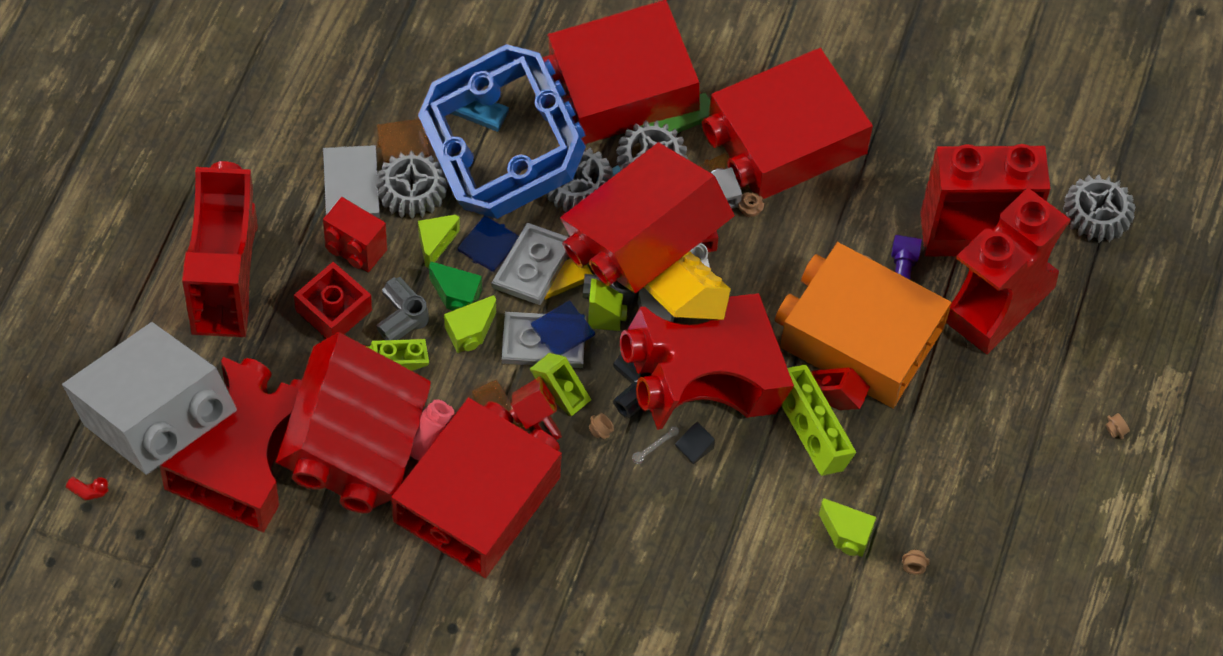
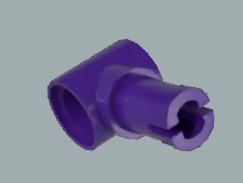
(905, 254)

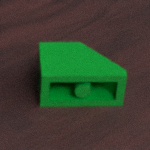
(455, 286)

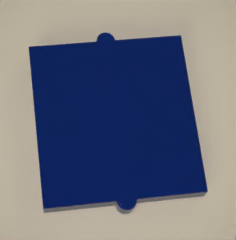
(488, 243)
(562, 329)

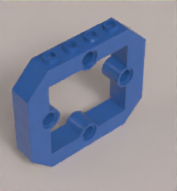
(463, 88)

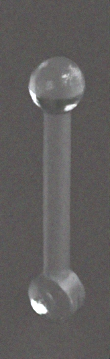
(638, 456)

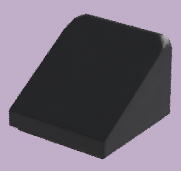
(695, 443)

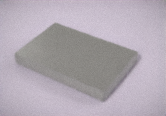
(351, 175)
(532, 264)
(523, 344)

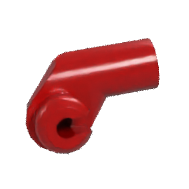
(90, 491)

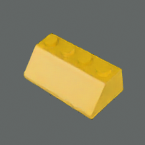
(690, 290)

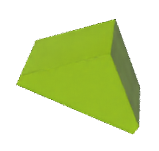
(436, 235)

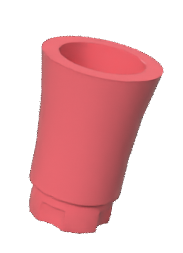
(431, 424)

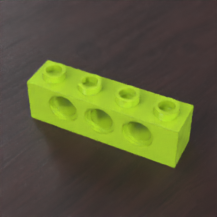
(817, 423)

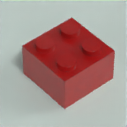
(354, 235)
(333, 301)

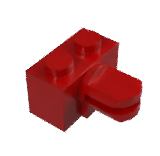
(535, 404)

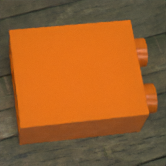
(862, 320)

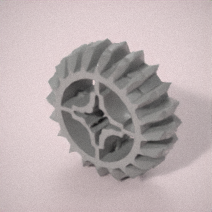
(644, 137)
(395, 183)
(582, 184)
(1092, 196)

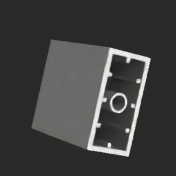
(149, 397)

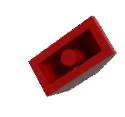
(842, 387)

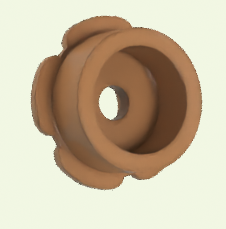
(751, 210)
(601, 426)
(1117, 426)
(915, 562)

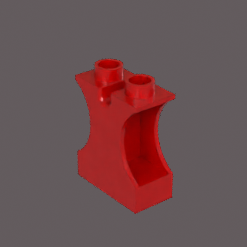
(220, 251)
(1007, 271)
(714, 360)
(234, 459)

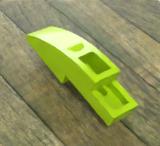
(408, 353)

